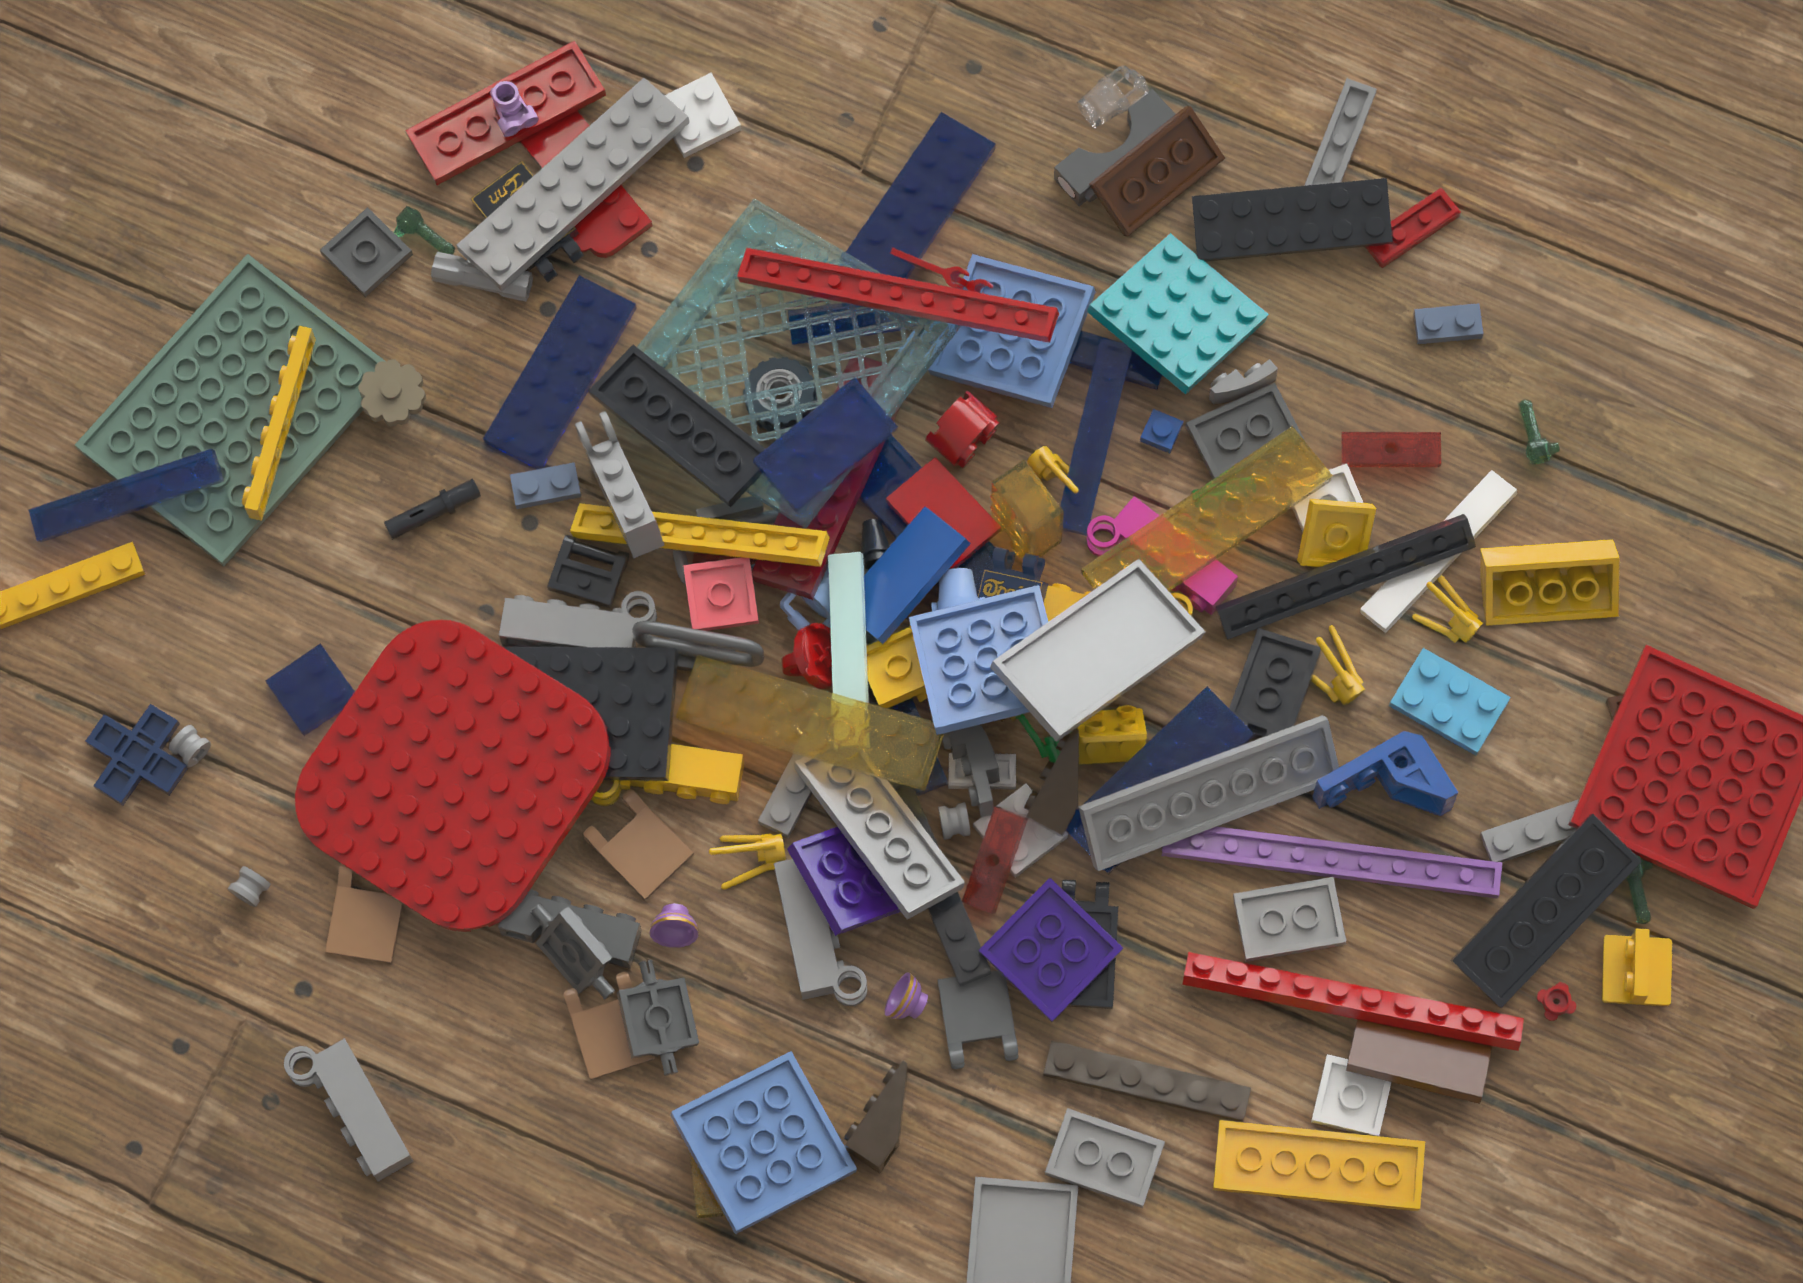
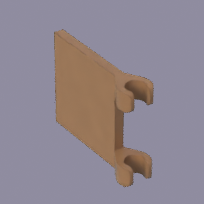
(643, 850)
(362, 921)
(602, 1033)

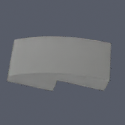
(1234, 386)

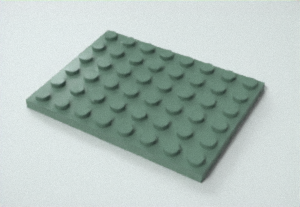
(216, 393)

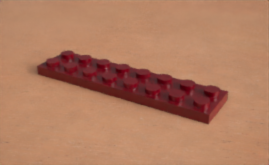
(833, 518)

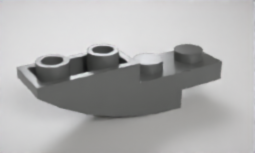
(977, 761)

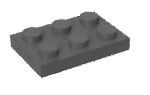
(1240, 428)

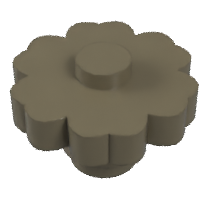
(392, 392)

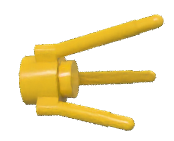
(1049, 465)
(1463, 623)
(1347, 683)
(767, 847)

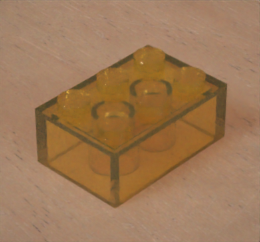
(1026, 511)

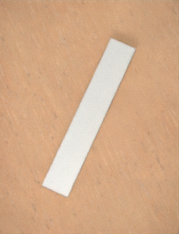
(1404, 590)

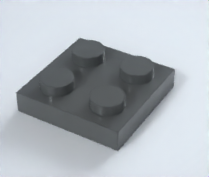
(366, 252)

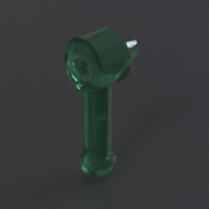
(411, 222)
(1538, 449)
(1637, 892)

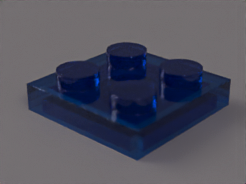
(311, 689)

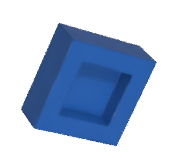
(1161, 431)

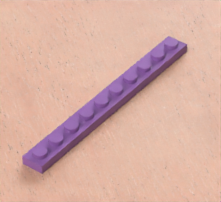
(1341, 861)

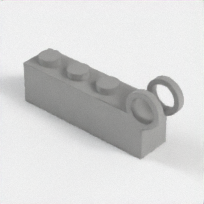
(622, 491)
(559, 625)
(813, 941)
(356, 1104)

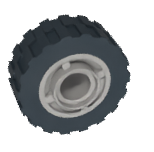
(777, 374)

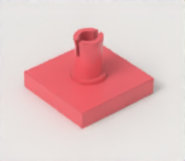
(721, 594)

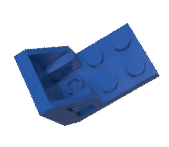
(1403, 768)

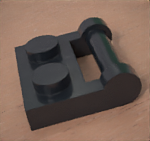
(583, 580)

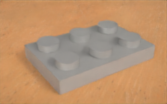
(1289, 919)
(1104, 1158)

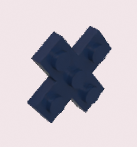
(136, 754)

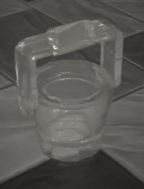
(1106, 98)

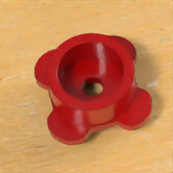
(1558, 992)

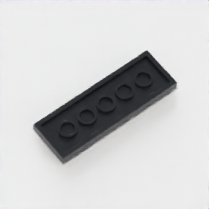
(1292, 220)
(680, 424)
(1546, 910)

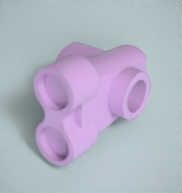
(512, 109)

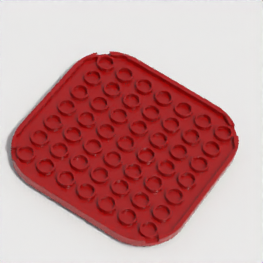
(452, 775)

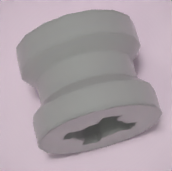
(189, 746)
(954, 821)
(249, 886)

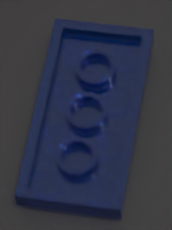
(825, 444)

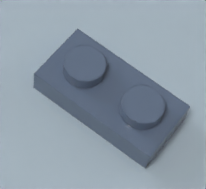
(1448, 323)
(545, 485)

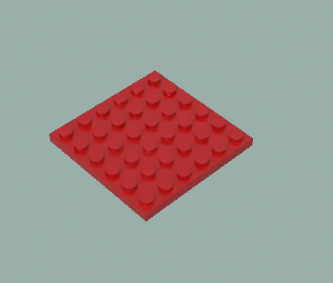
(1698, 776)

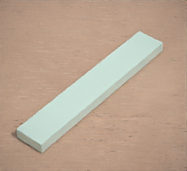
(848, 625)

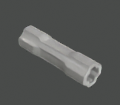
(458, 271)

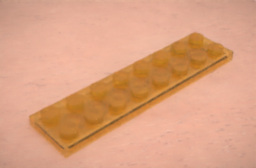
(1219, 513)
(810, 722)

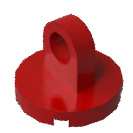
(811, 656)

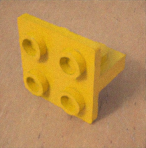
(1112, 735)
(1637, 969)

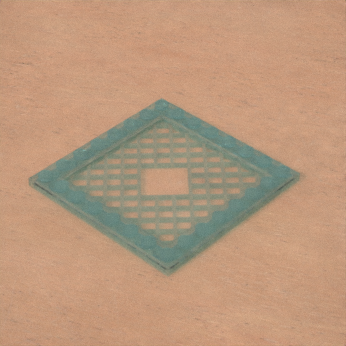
(706, 288)

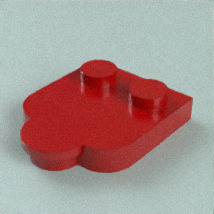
(612, 225)

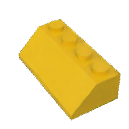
(1550, 582)

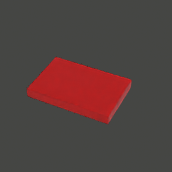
(949, 500)

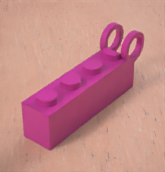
(1204, 589)

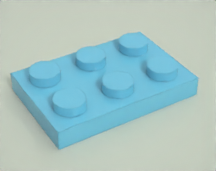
(1449, 701)

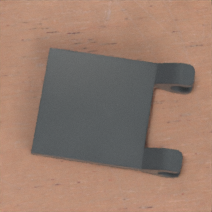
(977, 1014)

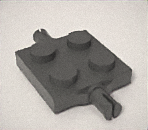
(573, 950)
(657, 1017)

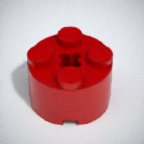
(962, 429)

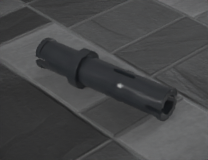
(433, 508)

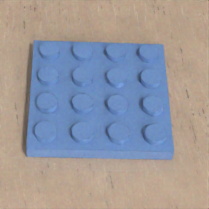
(1011, 363)
(957, 653)
(763, 1142)

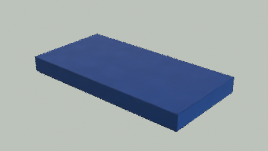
(909, 571)

